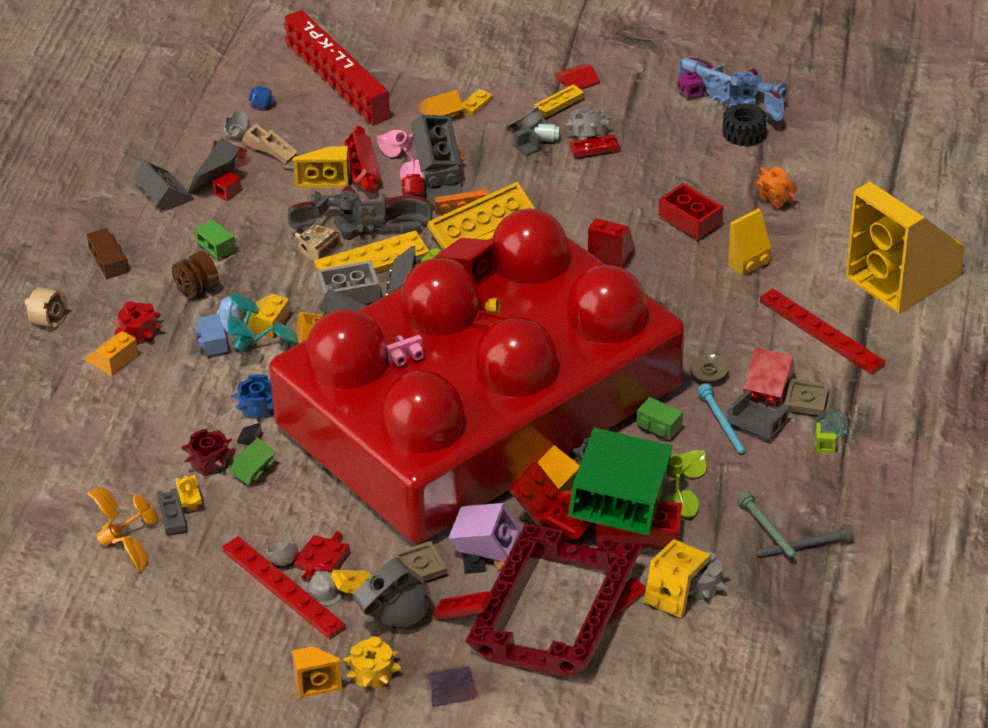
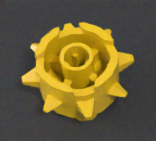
(371, 663)

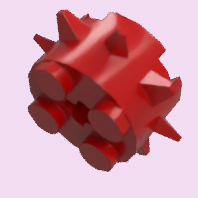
(138, 321)

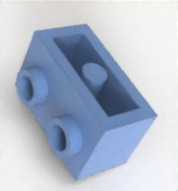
(211, 335)

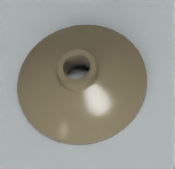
(709, 367)

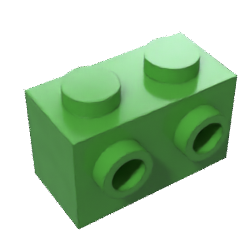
(215, 239)
(659, 418)
(253, 461)

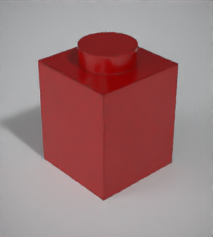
(226, 186)

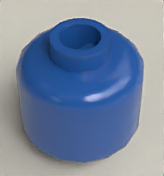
(261, 97)

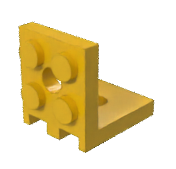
(673, 570)

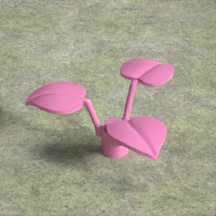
(392, 144)

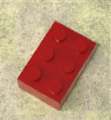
(690, 211)

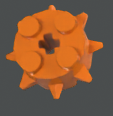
(775, 187)

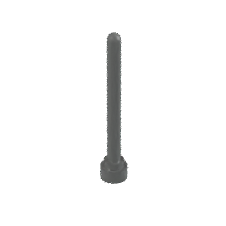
(844, 534)

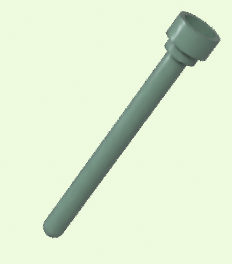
(747, 501)

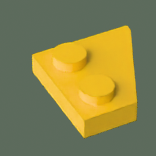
(349, 580)

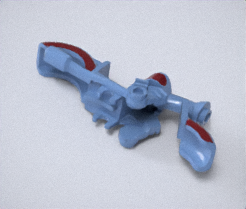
(738, 88)

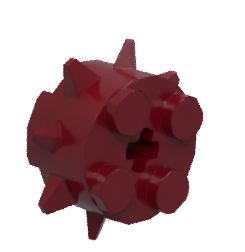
(208, 451)

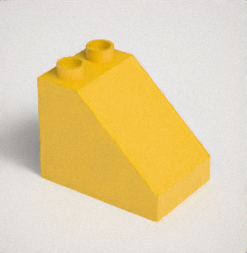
(897, 250)

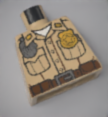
(318, 241)

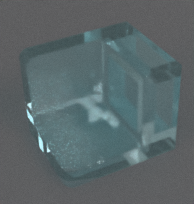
(833, 422)

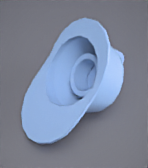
(227, 309)

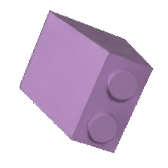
(485, 531)

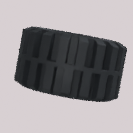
(744, 124)

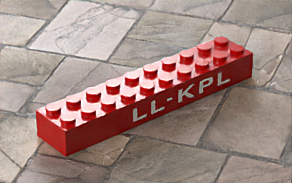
(337, 67)

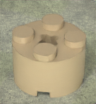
(46, 307)

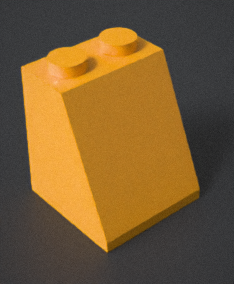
(559, 468)

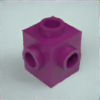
(690, 84)

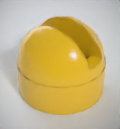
(493, 305)

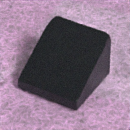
(249, 434)

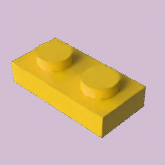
(476, 102)

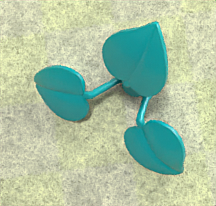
(245, 334)

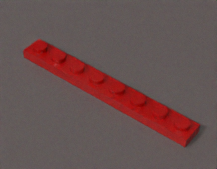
(822, 331)
(284, 588)

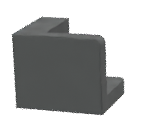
(527, 141)

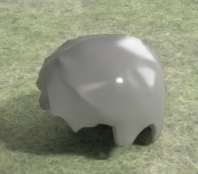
(236, 125)
(284, 554)

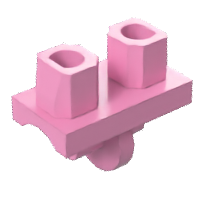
(404, 349)

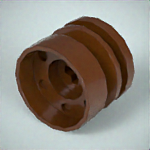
(195, 274)

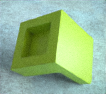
(824, 441)

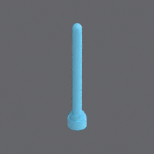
(706, 393)

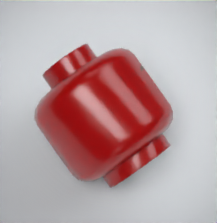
(413, 185)

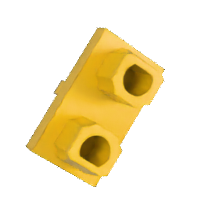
(188, 493)

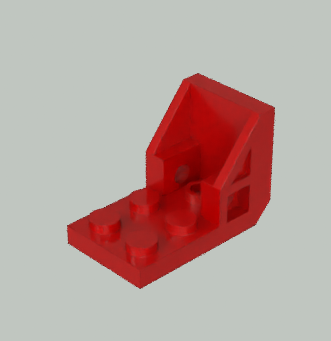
(546, 502)

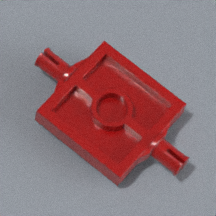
(321, 555)

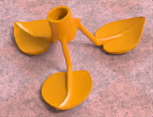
(112, 533)

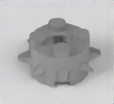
(588, 122)
(708, 580)

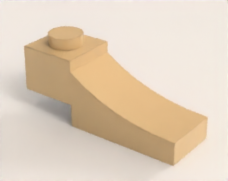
(269, 142)

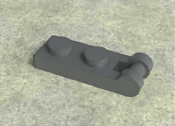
(171, 511)

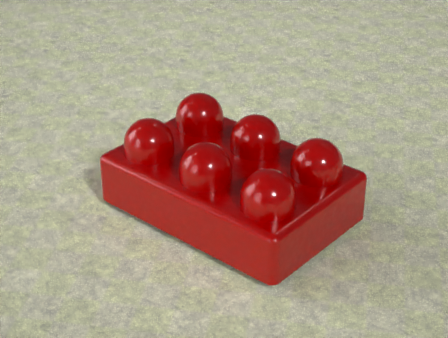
(480, 401)

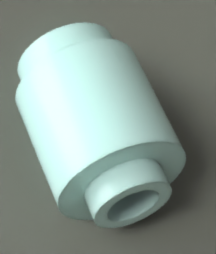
(548, 132)

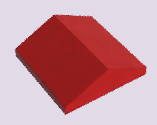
(581, 76)

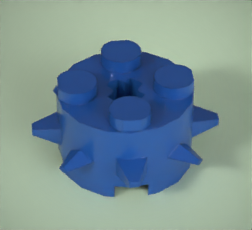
(255, 397)

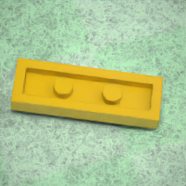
(560, 100)

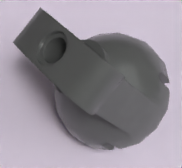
(394, 595)

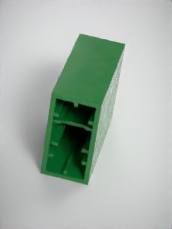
(620, 481)

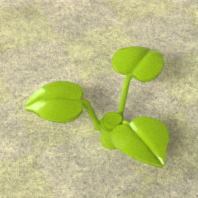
(693, 466)

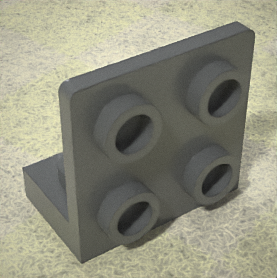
(442, 182)

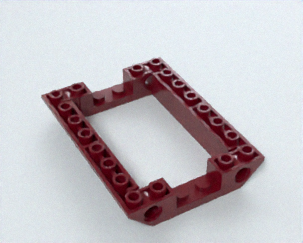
(545, 543)

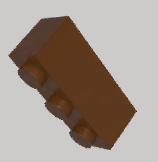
(107, 253)

